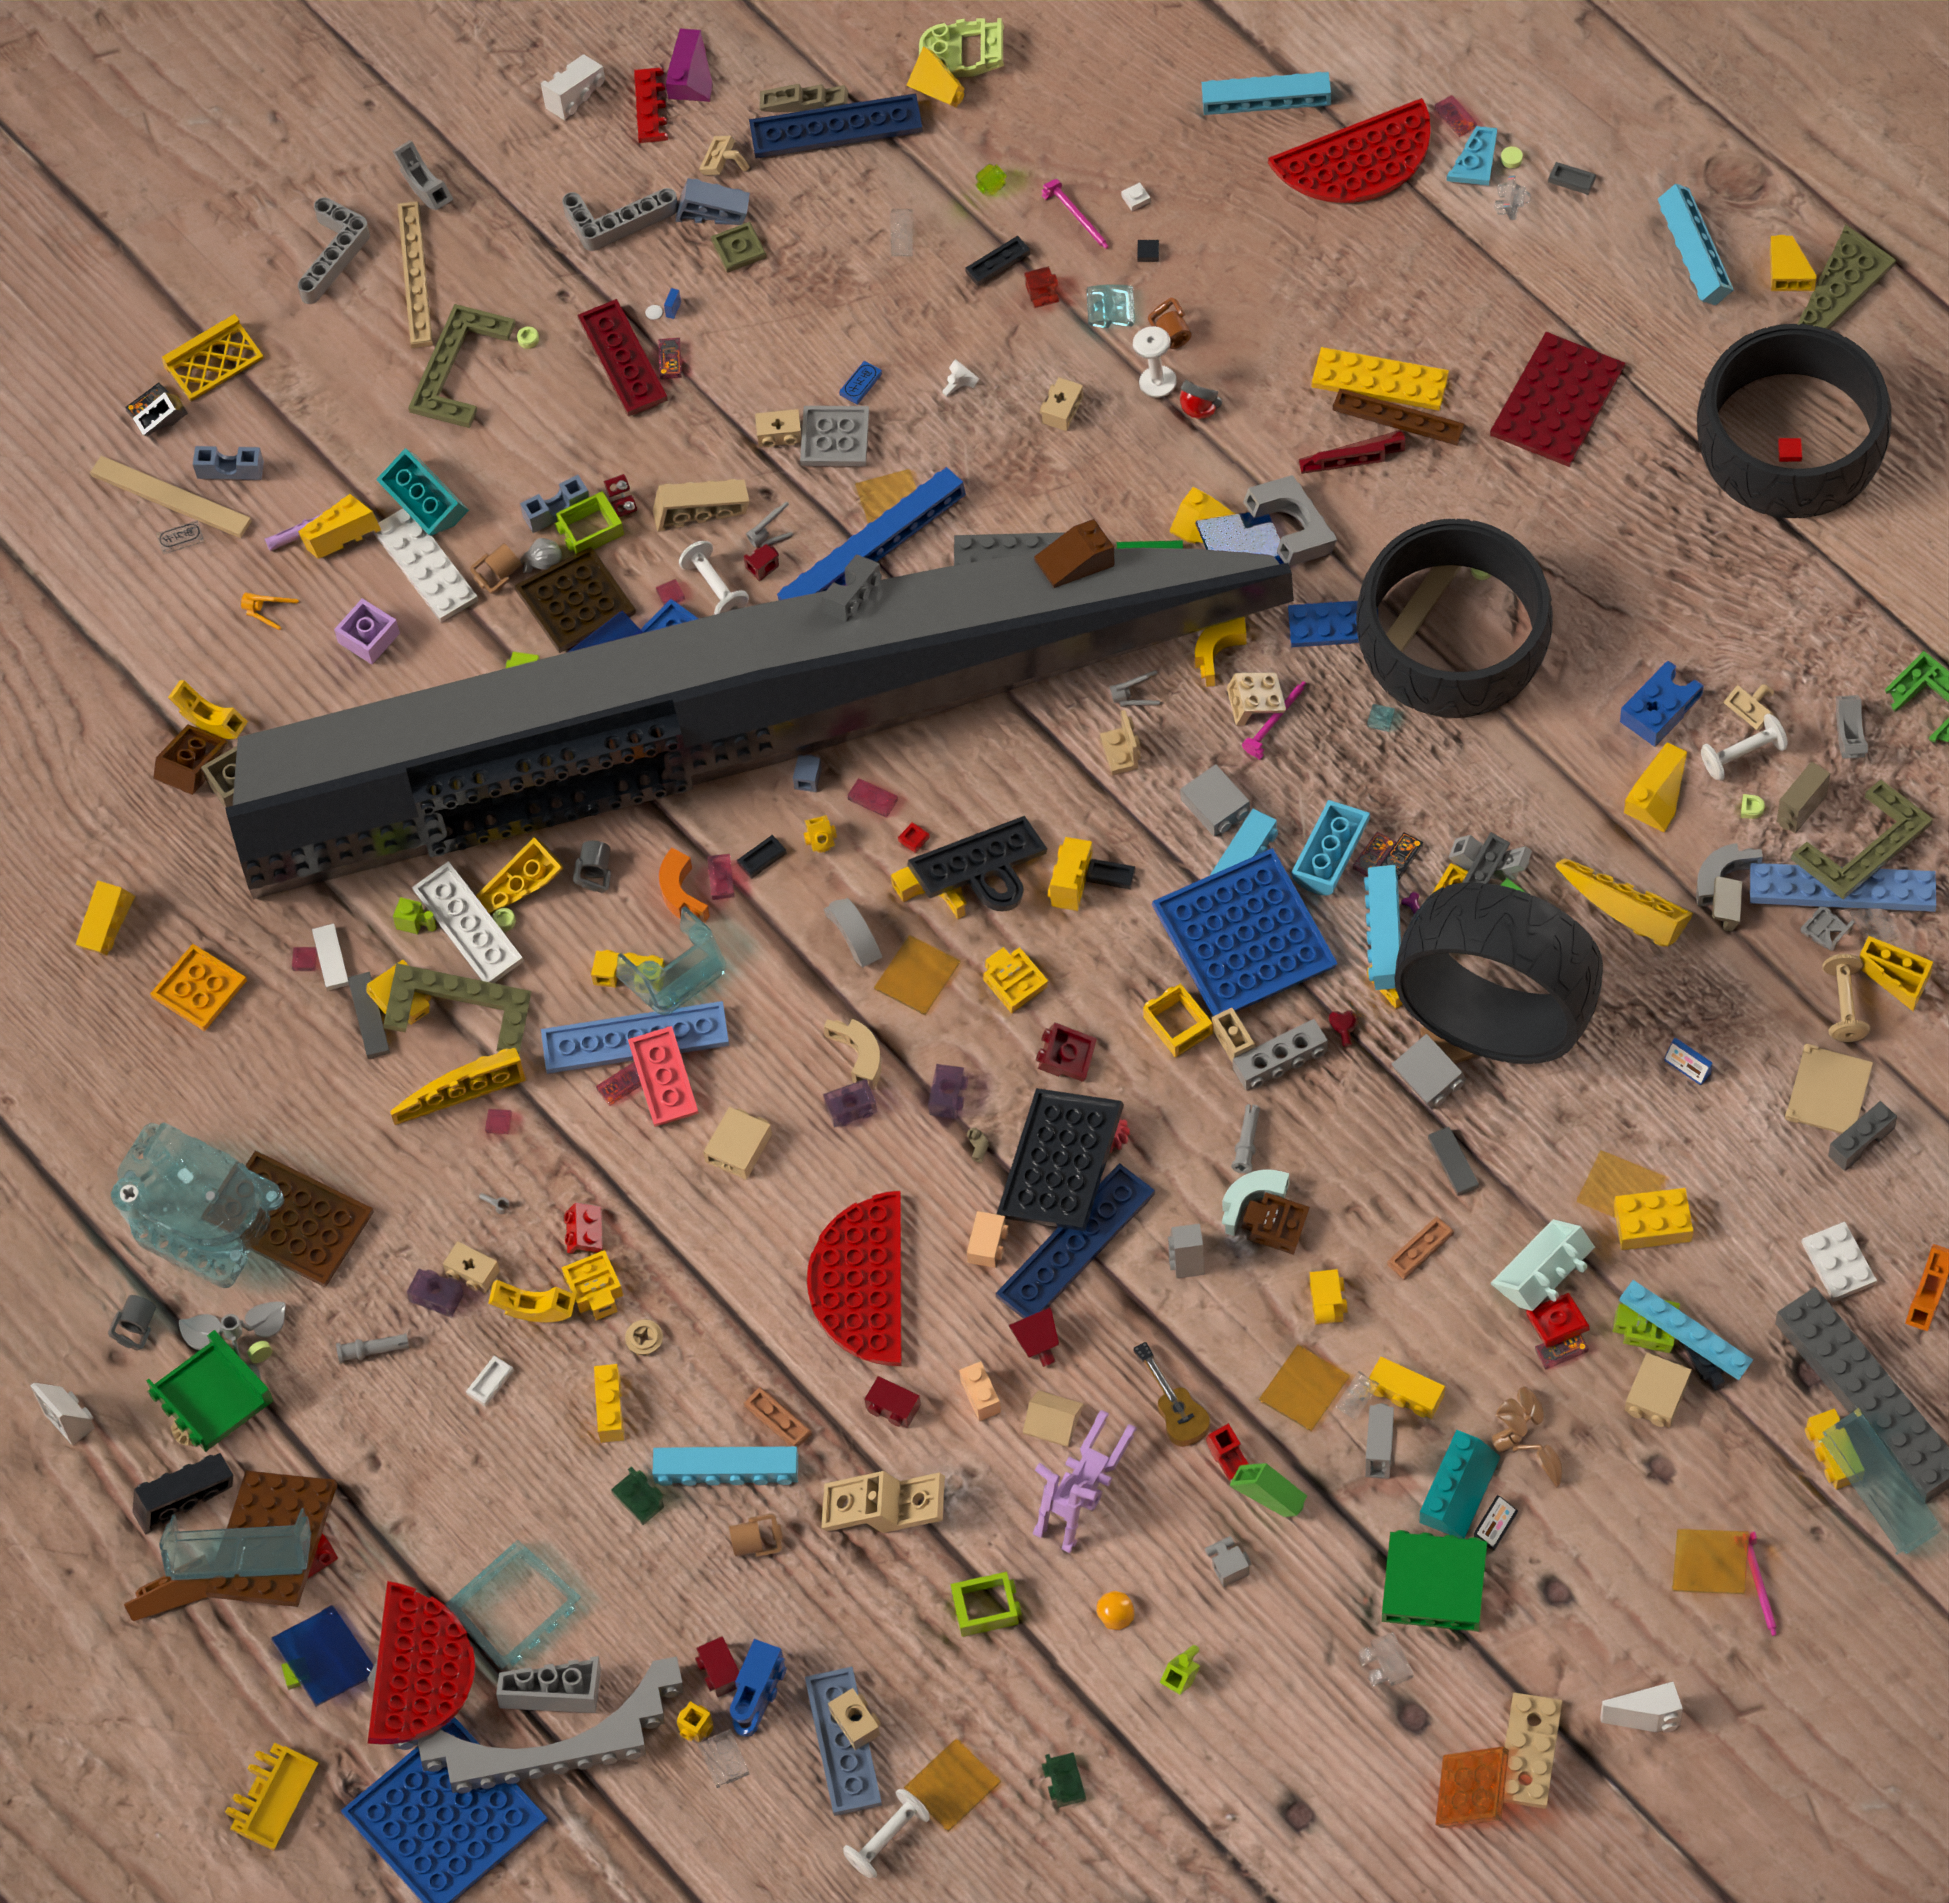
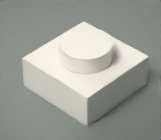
(1135, 196)

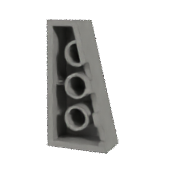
(552, 1688)

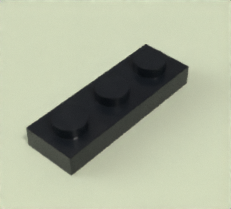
(997, 261)

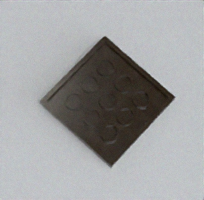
(573, 598)

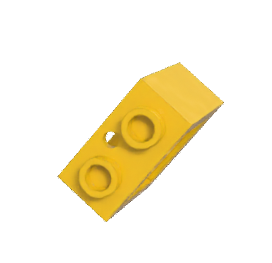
(1189, 1037)

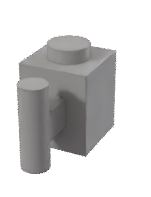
(1228, 1564)

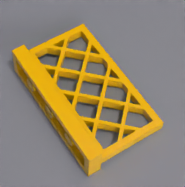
(200, 345)

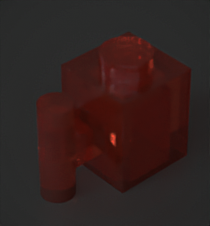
(1041, 287)

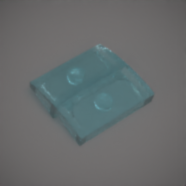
(1110, 305)

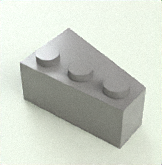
(1186, 1251)

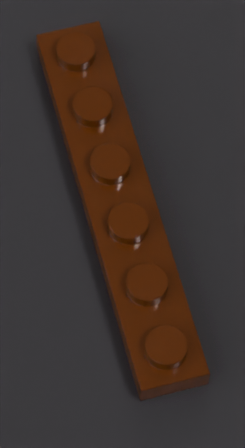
(1398, 417)

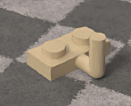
(717, 155)
(1749, 706)

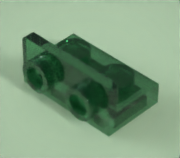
(638, 1496)
(1065, 1779)

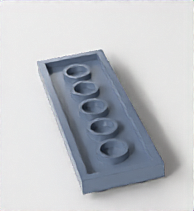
(847, 1771)

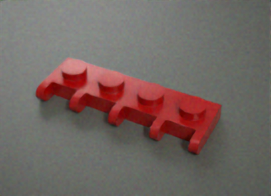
(648, 105)

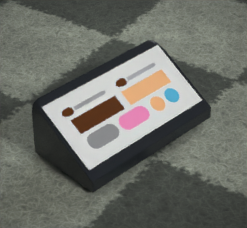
(1496, 1522)

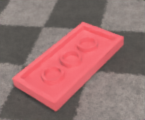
(663, 1076)

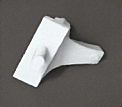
(960, 377)

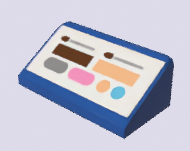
(1688, 1061)

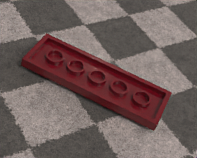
(622, 357)

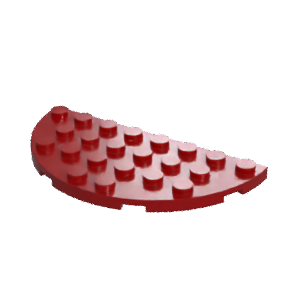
(1359, 159)
(858, 1279)
(420, 1669)

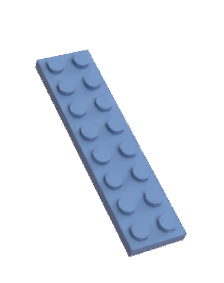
(1884, 889)
(607, 1039)

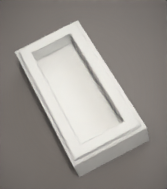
(489, 1381)

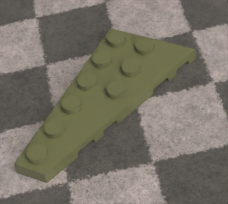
(1845, 279)

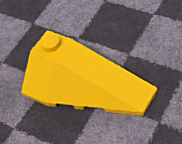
(1196, 507)
(1658, 788)
(521, 876)

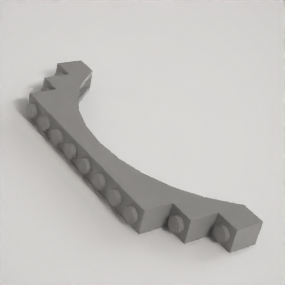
(611, 1740)

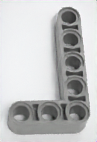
(616, 225)
(351, 231)

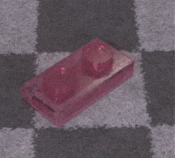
(872, 797)
(720, 876)

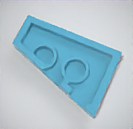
(1476, 160)

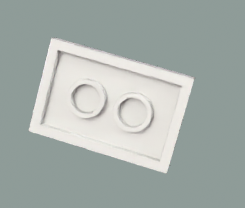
(1839, 1261)

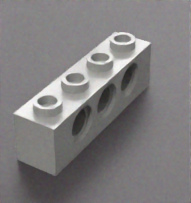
(1285, 1044)

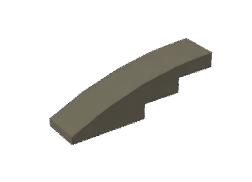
(797, 99)

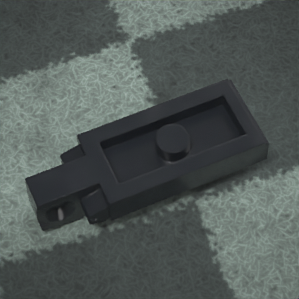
(1705, 1368)

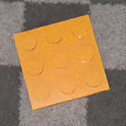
(198, 987)

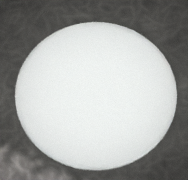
(653, 312)

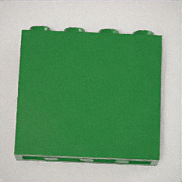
(211, 1393)
(1434, 1581)

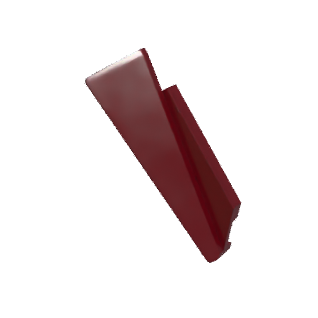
(1355, 454)

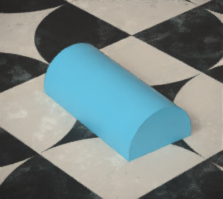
(1329, 847)

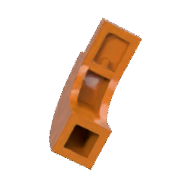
(671, 876)
(1930, 1289)

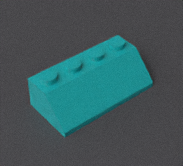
(422, 493)
(1459, 1485)

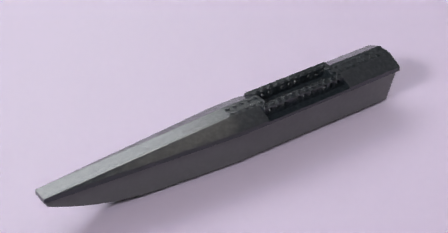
(697, 705)

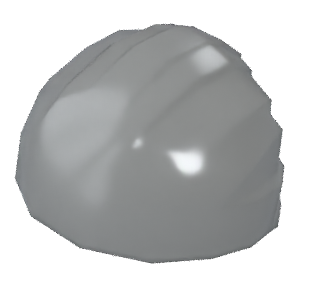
(541, 555)

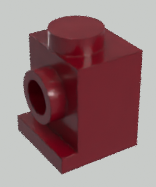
(762, 561)

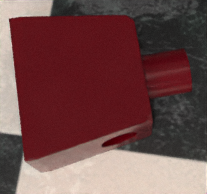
(1037, 1335)

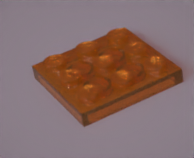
(1472, 1787)

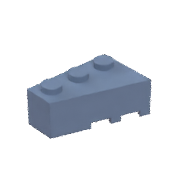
(712, 202)

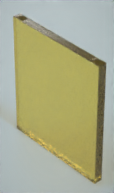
(884, 492)
(917, 975)
(1613, 1178)
(1304, 1388)
(1710, 1561)
(952, 1784)

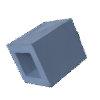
(807, 773)

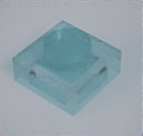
(1380, 717)

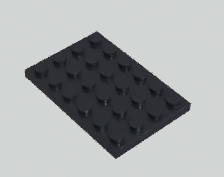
(1060, 1159)

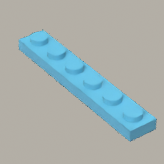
(1686, 1330)

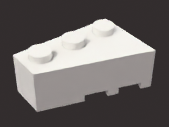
(572, 86)

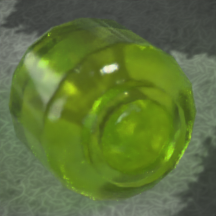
(990, 179)

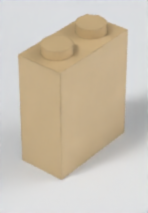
(738, 1142)
(1657, 1390)

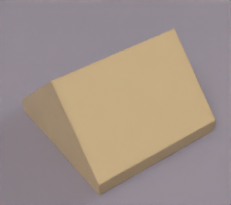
(1052, 1418)

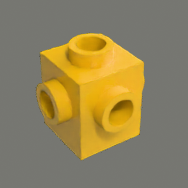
(819, 834)
(691, 1716)

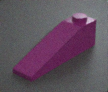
(689, 69)

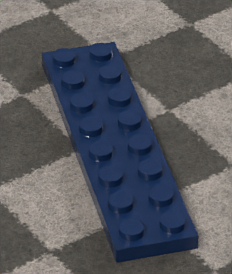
(835, 125)
(1071, 1250)

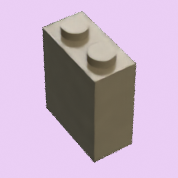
(1803, 797)

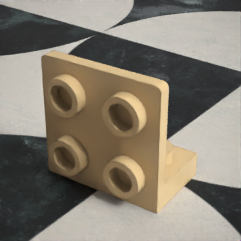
(1254, 694)
(1122, 746)

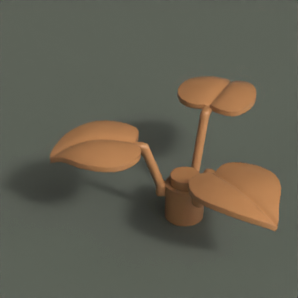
(1513, 1415)

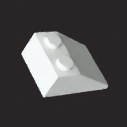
(64, 1411)
(1648, 1709)

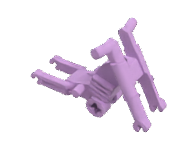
(1081, 1486)

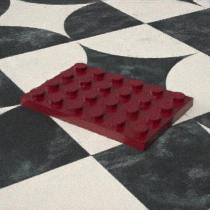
(1557, 399)

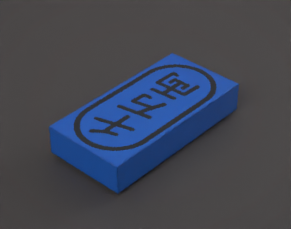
(860, 382)

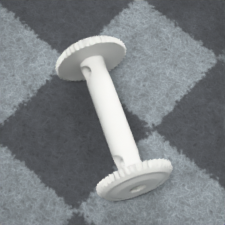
(1157, 380)
(696, 556)
(1773, 733)
(862, 1859)

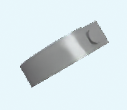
(421, 180)
(1850, 727)
(1467, 848)
(1720, 864)
(855, 931)

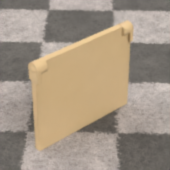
(1828, 1089)

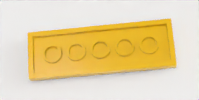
(1380, 378)

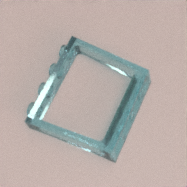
(515, 1551)

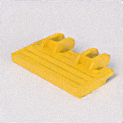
(275, 1794)

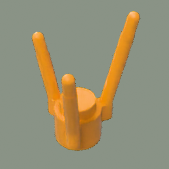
(254, 602)

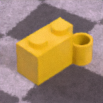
(1326, 1296)

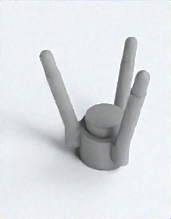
(759, 534)
(1121, 692)

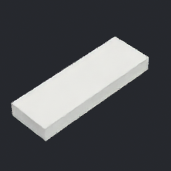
(330, 957)

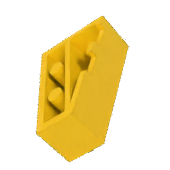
(1070, 873)
(1896, 970)

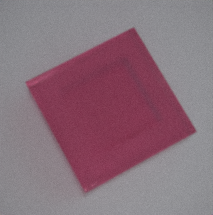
(669, 591)
(304, 958)
(498, 1121)

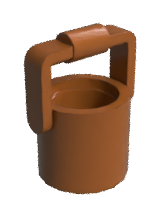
(1171, 322)

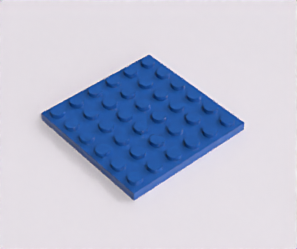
(1244, 933)
(439, 1837)

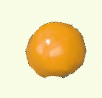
(1115, 1610)

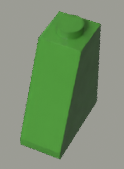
(1269, 1489)

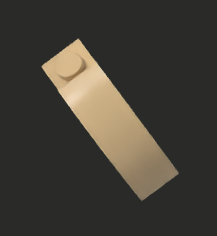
(864, 1043)

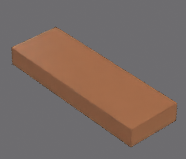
(1420, 1247)
(777, 1418)

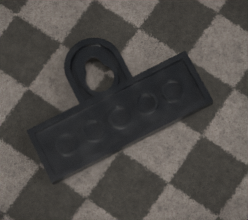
(980, 856)

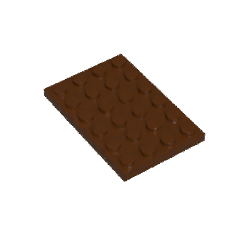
(311, 1226)
(269, 1502)

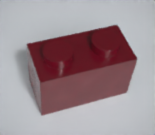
(892, 1402)
(719, 1666)

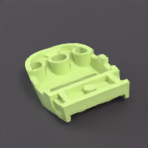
(947, 45)

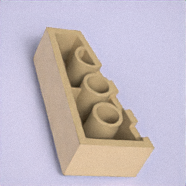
(699, 502)

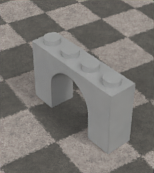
(1288, 497)

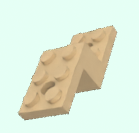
(883, 1502)
(1531, 1749)

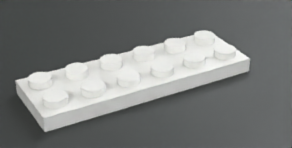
(425, 565)
(468, 924)

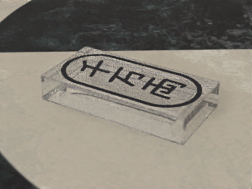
(180, 537)

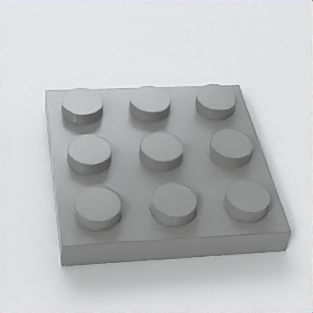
(834, 436)

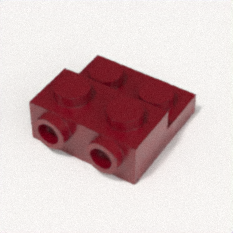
(1066, 1052)

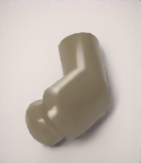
(980, 1143)

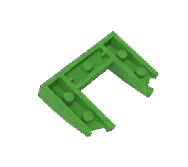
(1913, 679)

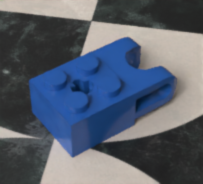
(1659, 705)
(756, 1685)

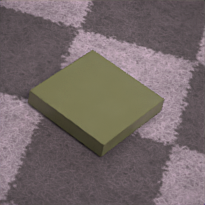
(738, 247)

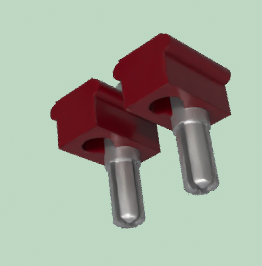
(622, 486)

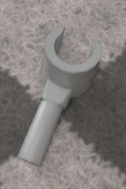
(495, 1202)

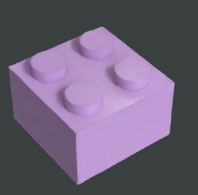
(367, 631)

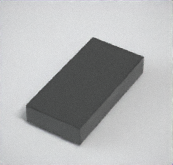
(1572, 178)

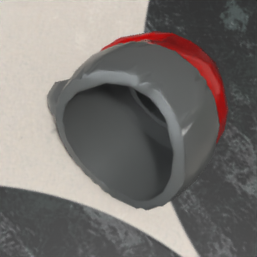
(1198, 401)

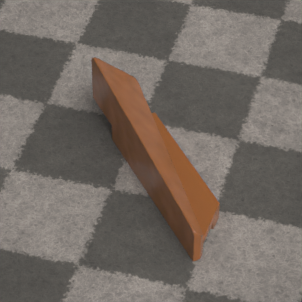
(165, 1595)

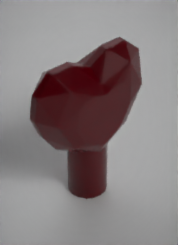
(1344, 1024)

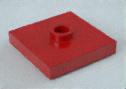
(1558, 1320)

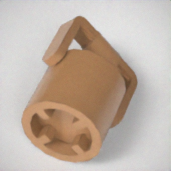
(501, 562)
(747, 1537)

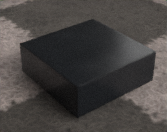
(1148, 251)

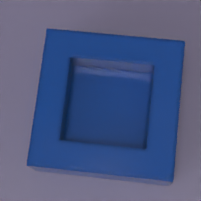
(672, 303)

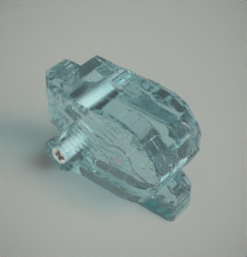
(194, 1201)

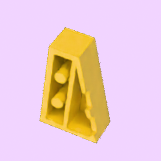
(338, 525)
(104, 917)

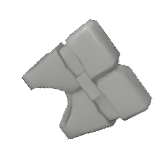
(1822, 924)

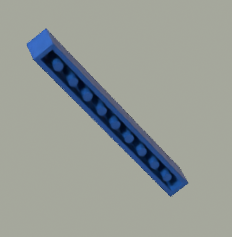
(882, 534)

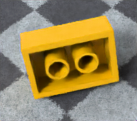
(1653, 1219)

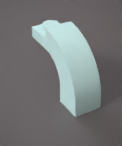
(1251, 1187)

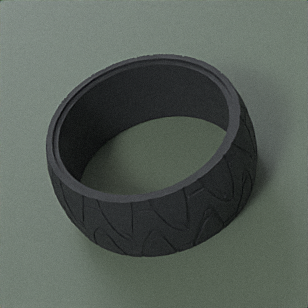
(1805, 352)
(1466, 545)
(1514, 931)

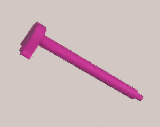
(1054, 188)
(1253, 745)
(1760, 1585)

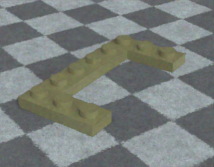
(460, 321)
(1843, 881)
(462, 989)

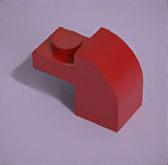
(1225, 1450)

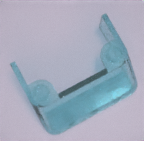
(681, 979)

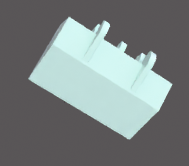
(1544, 1264)

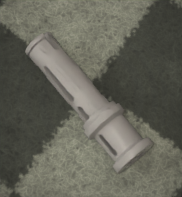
(1245, 1148)
(360, 1349)

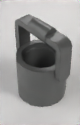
(593, 864)
(133, 1318)

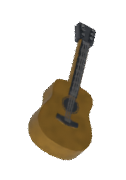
(1183, 1417)

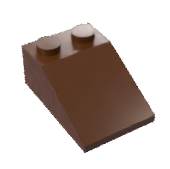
(1076, 554)
(184, 756)

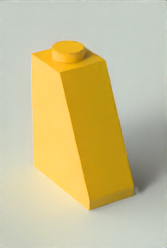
(935, 79)
(1789, 266)

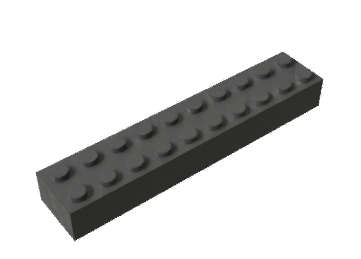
(1863, 1384)

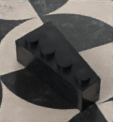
(180, 1490)

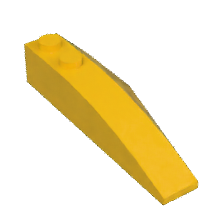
(1644, 913)
(463, 1084)

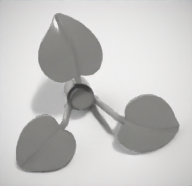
(265, 1319)

